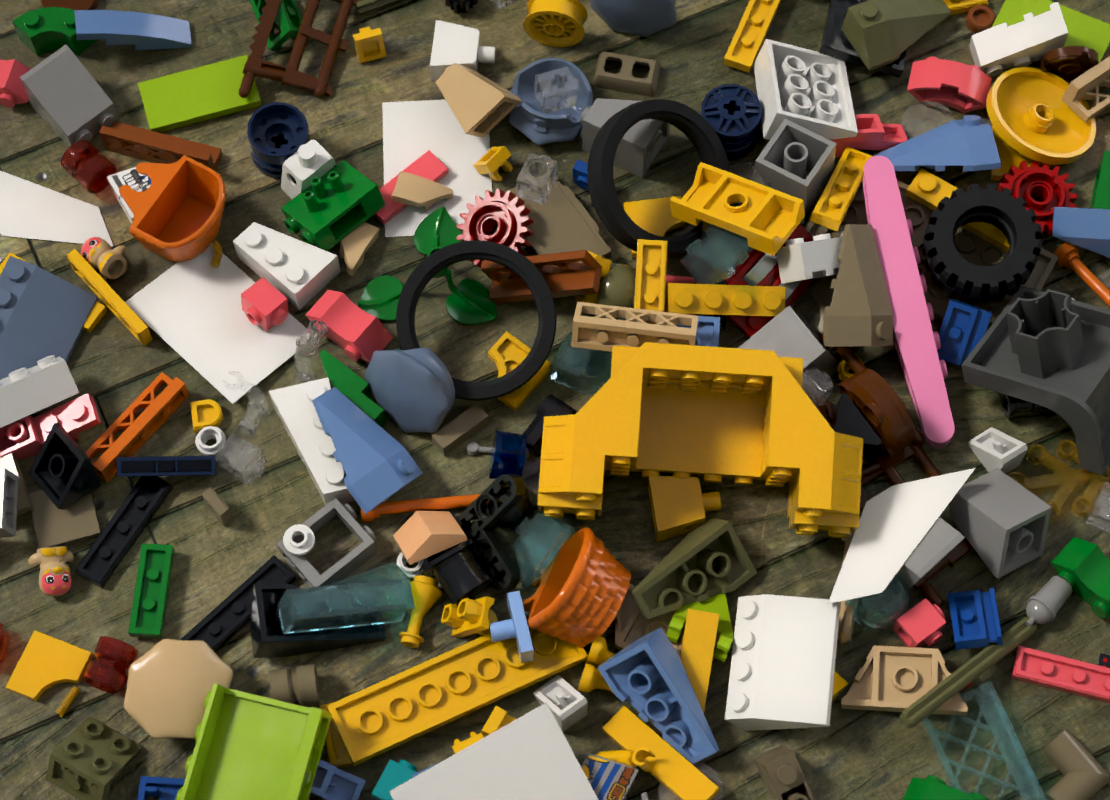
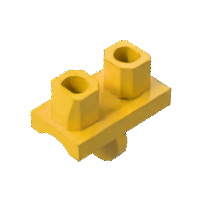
(469, 616)

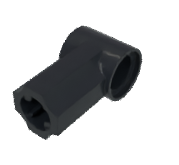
(549, 407)

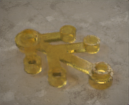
(1064, 476)

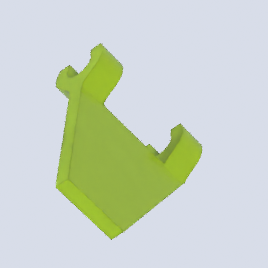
(714, 604)

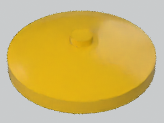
(1033, 118)

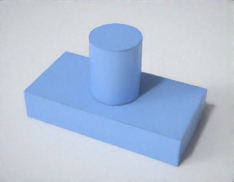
(515, 627)

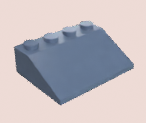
(38, 315)

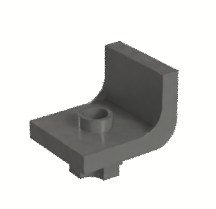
(1055, 357)

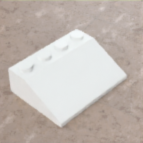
(803, 89)
(782, 662)

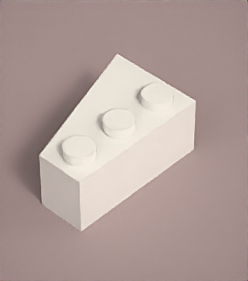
(1019, 43)
(809, 259)
(286, 262)

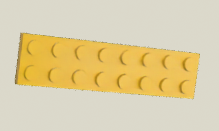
(444, 691)

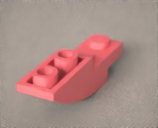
(872, 135)
(27, 435)

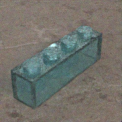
(716, 254)
(360, 600)

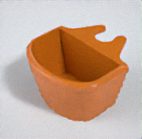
(178, 210)
(578, 591)

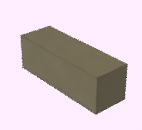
(460, 429)

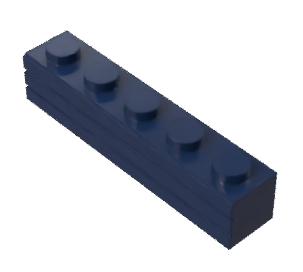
(165, 465)

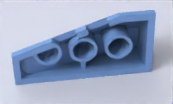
(956, 143)
(1083, 227)
(369, 455)
(658, 687)

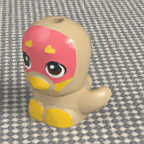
(102, 257)
(54, 572)

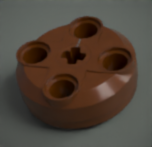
(881, 410)

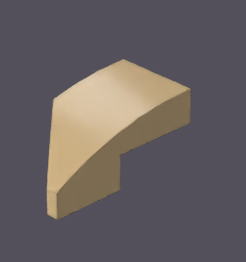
(419, 191)
(356, 245)

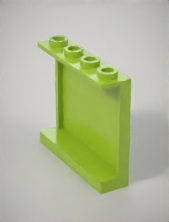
(254, 749)

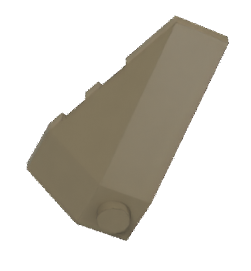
(860, 301)

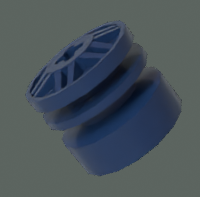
(735, 117)
(273, 127)

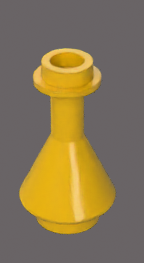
(425, 595)

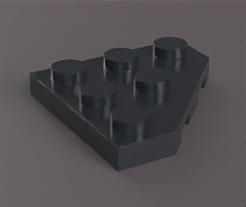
(837, 45)

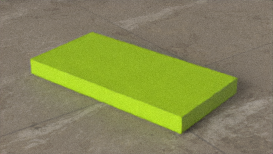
(1081, 28)
(196, 95)

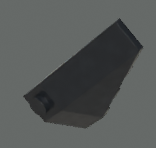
(271, 642)

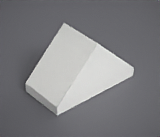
(998, 450)
(563, 700)

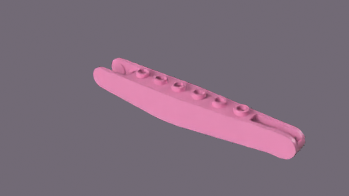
(912, 316)

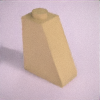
(475, 99)

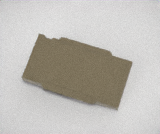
(563, 224)

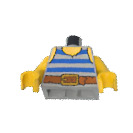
(614, 771)

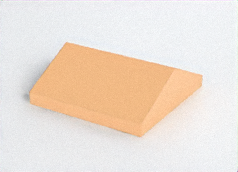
(428, 534)

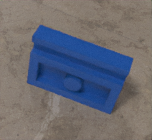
(961, 331)
(974, 619)

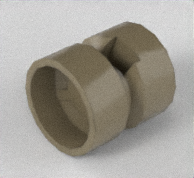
(296, 687)

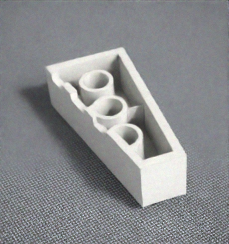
(35, 389)

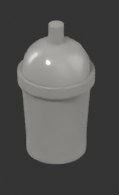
(1047, 601)

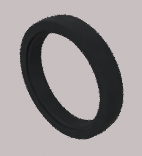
(602, 160)
(518, 264)

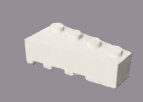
(314, 447)

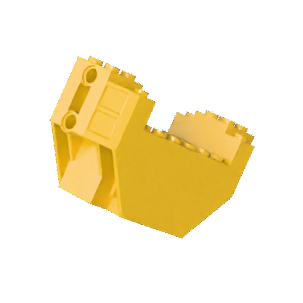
(705, 417)

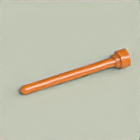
(1069, 258)
(418, 504)

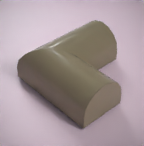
(1081, 771)

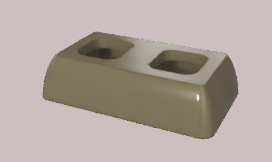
(624, 80)

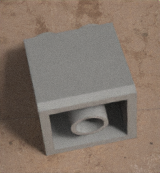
(68, 97)
(638, 145)
(798, 163)
(793, 337)
(1001, 521)
(930, 551)

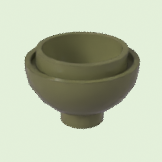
(618, 287)

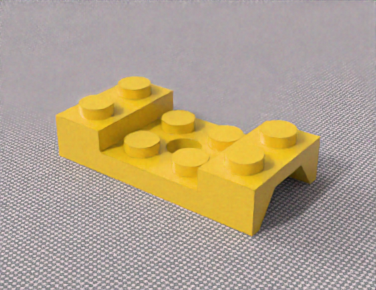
(763, 218)

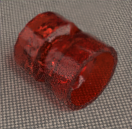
(88, 166)
(111, 662)

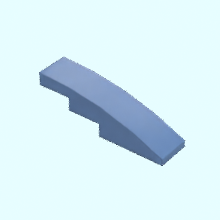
(130, 27)

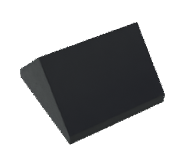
(851, 422)
(63, 469)

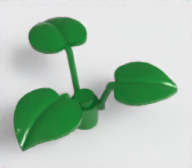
(468, 302)

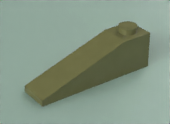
(888, 27)
(699, 567)

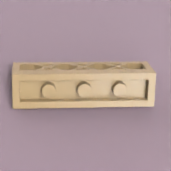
(1083, 86)
(605, 331)

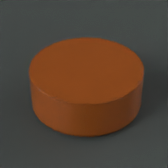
(979, 18)

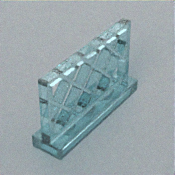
(1004, 738)

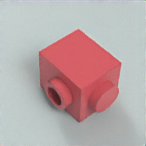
(264, 305)
(920, 625)

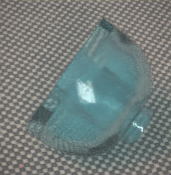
(884, 608)

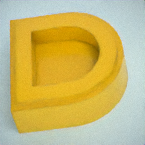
(205, 414)

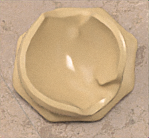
(170, 687)

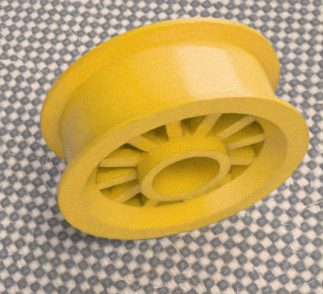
(555, 22)

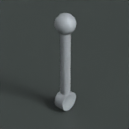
(473, 448)

